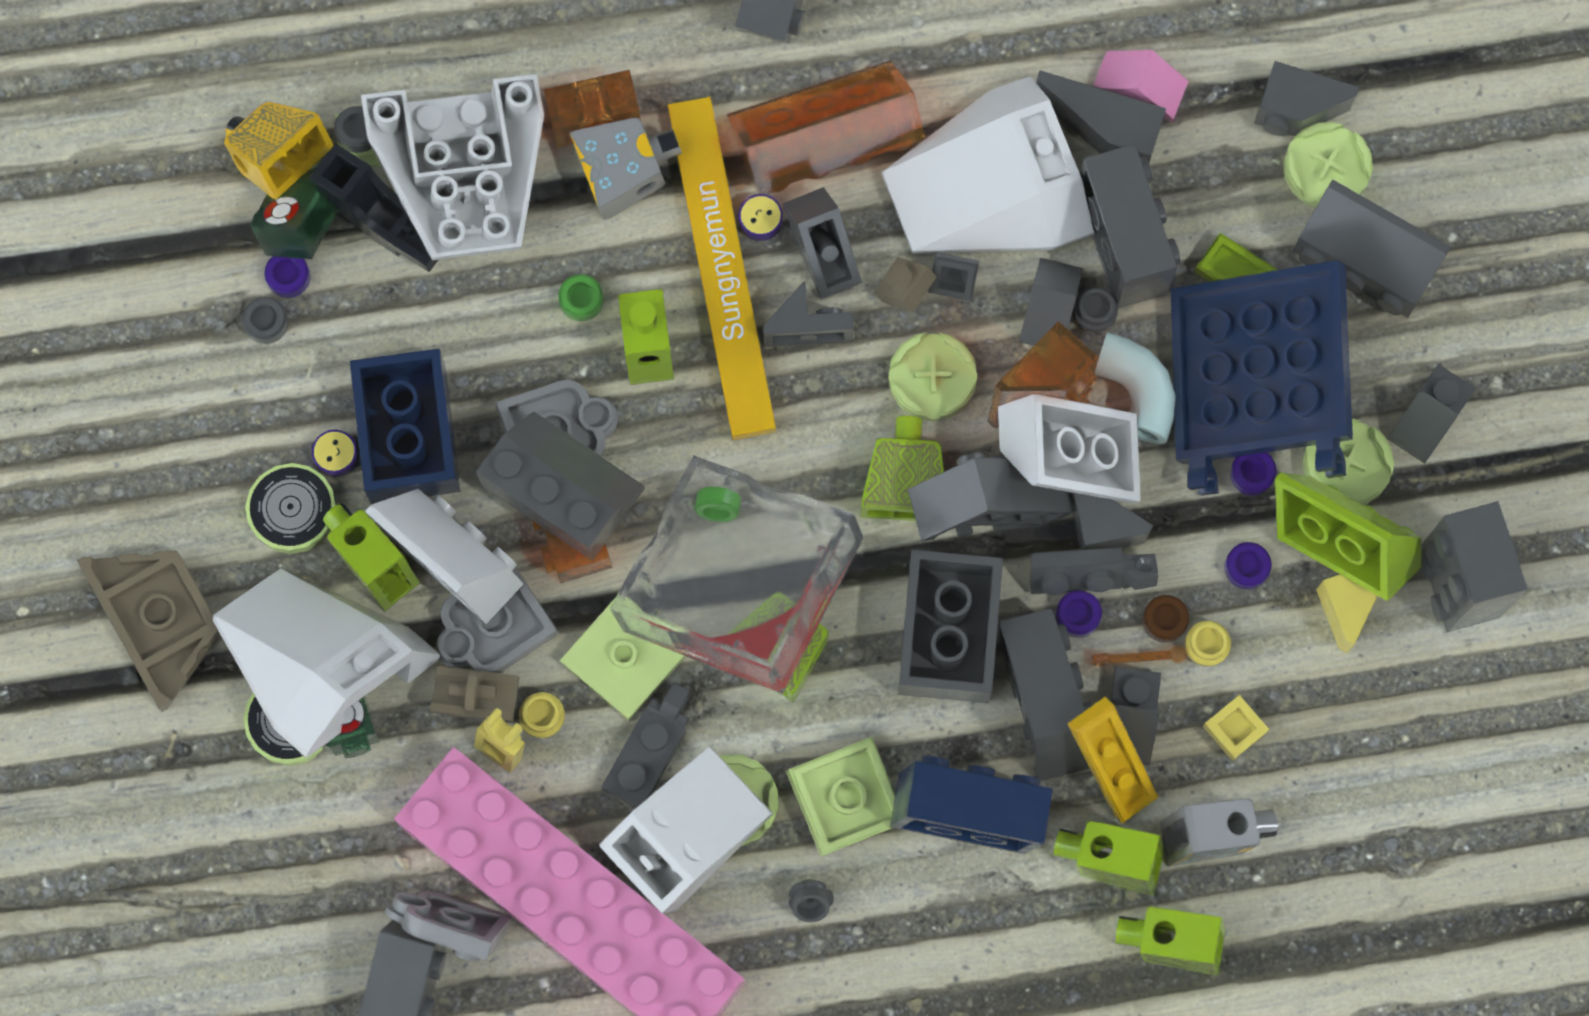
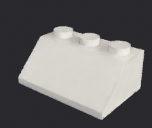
(1072, 446)
(448, 550)

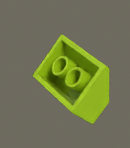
(1345, 535)

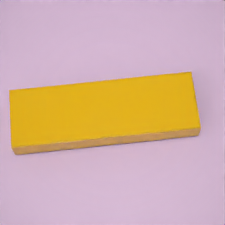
(1113, 760)

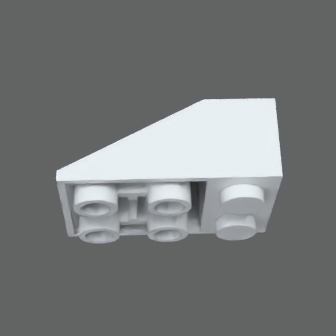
(685, 831)

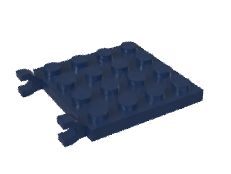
(1261, 368)

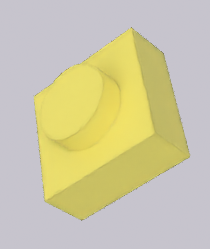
(1236, 728)

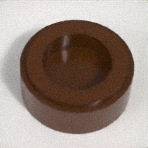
(1165, 618)

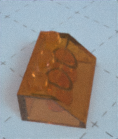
(1053, 367)

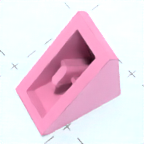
(1142, 77)

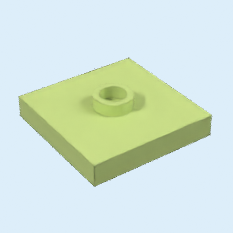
(619, 665)
(844, 796)

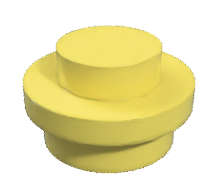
(1207, 643)
(541, 715)

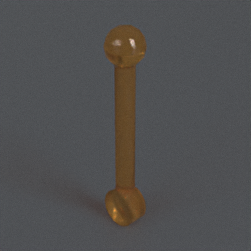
(1176, 654)

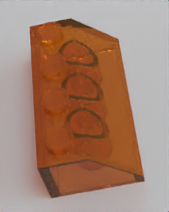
(826, 127)

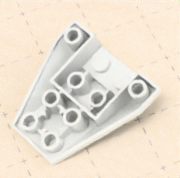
(461, 163)
(992, 179)
(314, 654)

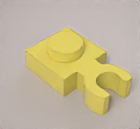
(500, 741)

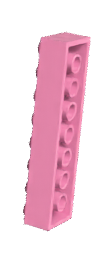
(565, 895)

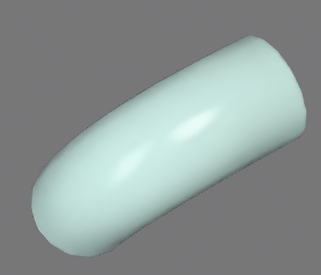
(1145, 381)

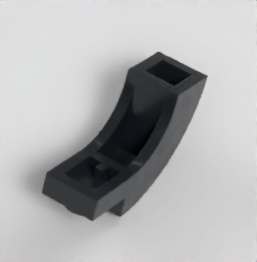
(369, 204)

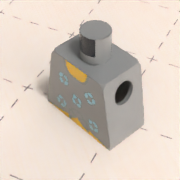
(623, 162)
(1215, 831)

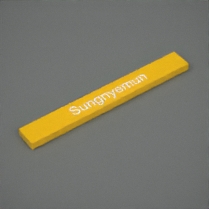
(722, 269)

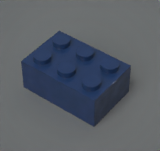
(404, 425)
(971, 805)

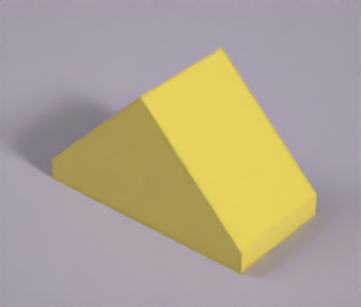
(1345, 608)

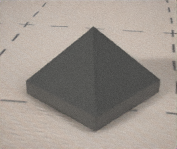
(954, 276)

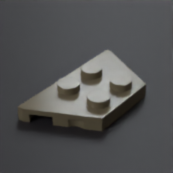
(155, 616)

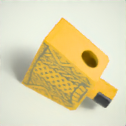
(276, 145)

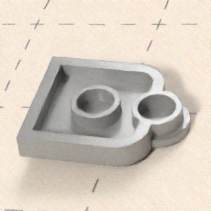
(566, 407)
(500, 643)
(449, 922)

